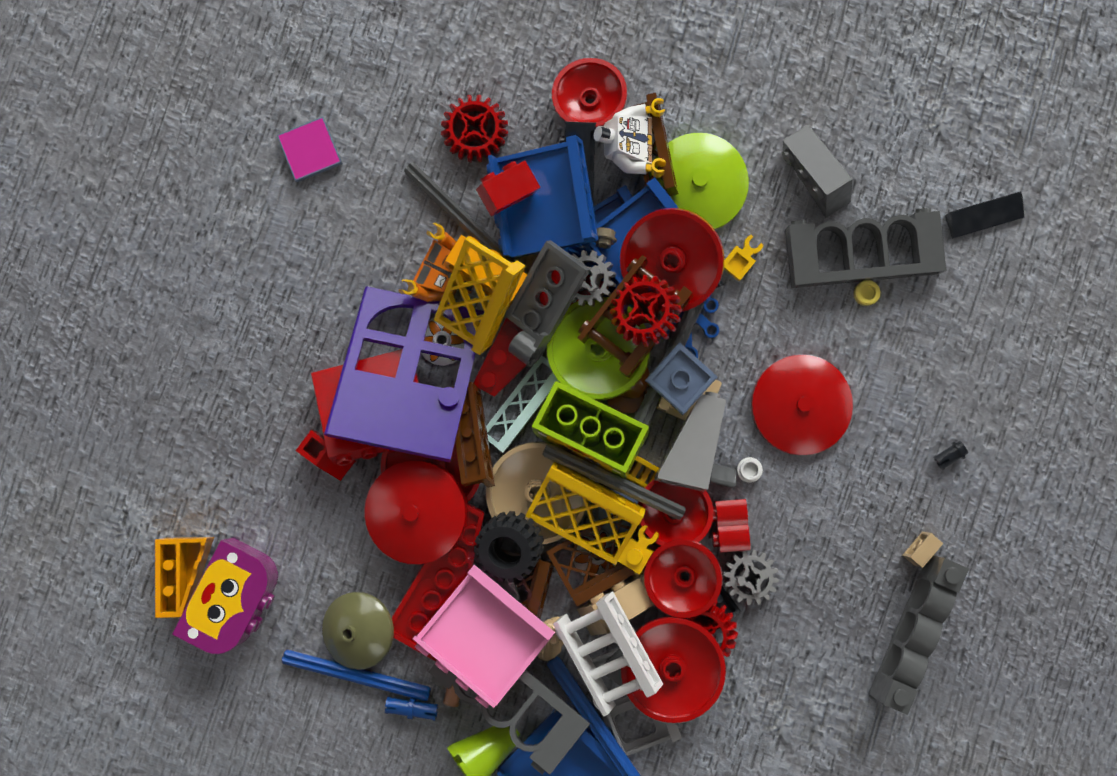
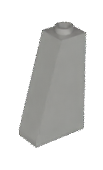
(694, 448)

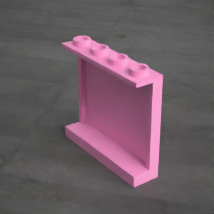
(483, 637)

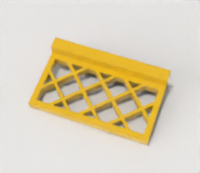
(498, 301)
(600, 497)

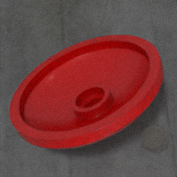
(589, 80)
(694, 523)
(680, 596)

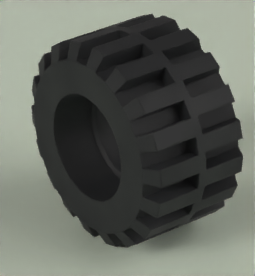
(498, 562)

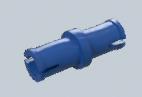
(411, 708)

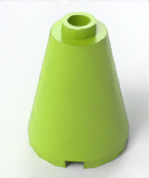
(482, 751)

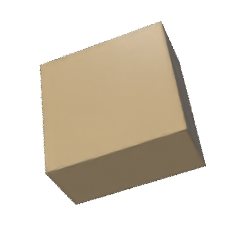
(922, 549)

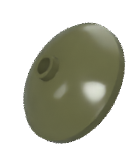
(370, 629)

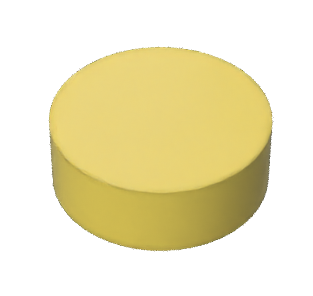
(867, 293)

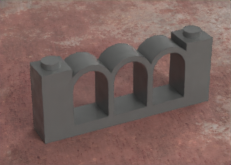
(926, 247)
(917, 633)
(556, 743)

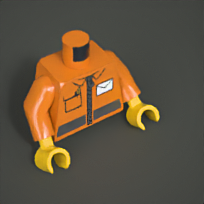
(433, 275)

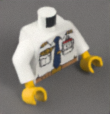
(629, 139)

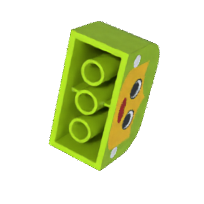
(590, 430)

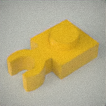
(740, 260)
(637, 552)

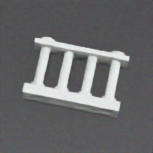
(622, 634)

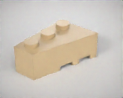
(630, 595)

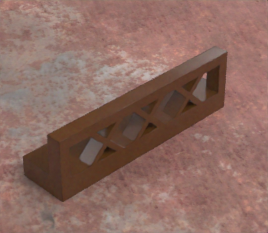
(663, 150)
(473, 442)

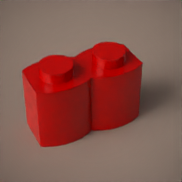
(731, 526)

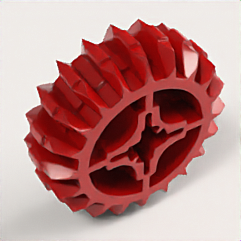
(481, 120)
(637, 317)
(721, 620)

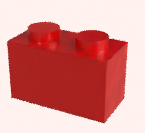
(507, 187)

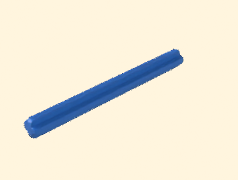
(358, 676)
(589, 713)

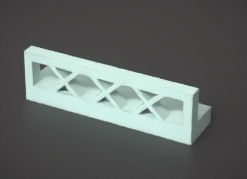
(529, 410)

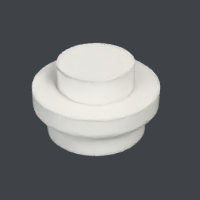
(749, 469)

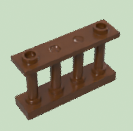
(628, 361)

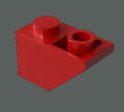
(314, 450)

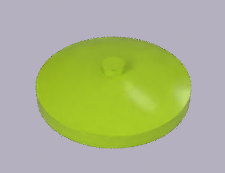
(708, 177)
(588, 365)

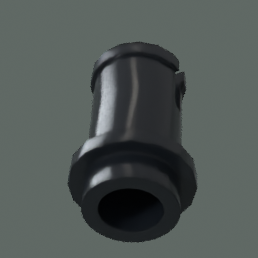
(951, 455)

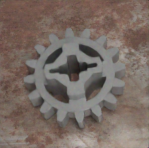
(597, 273)
(761, 574)

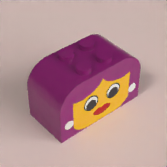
(229, 598)

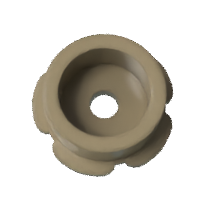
(606, 238)

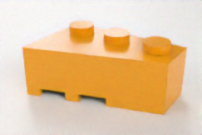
(496, 269)
(178, 572)

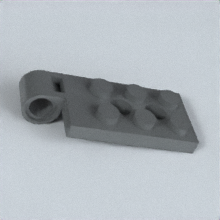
(530, 314)

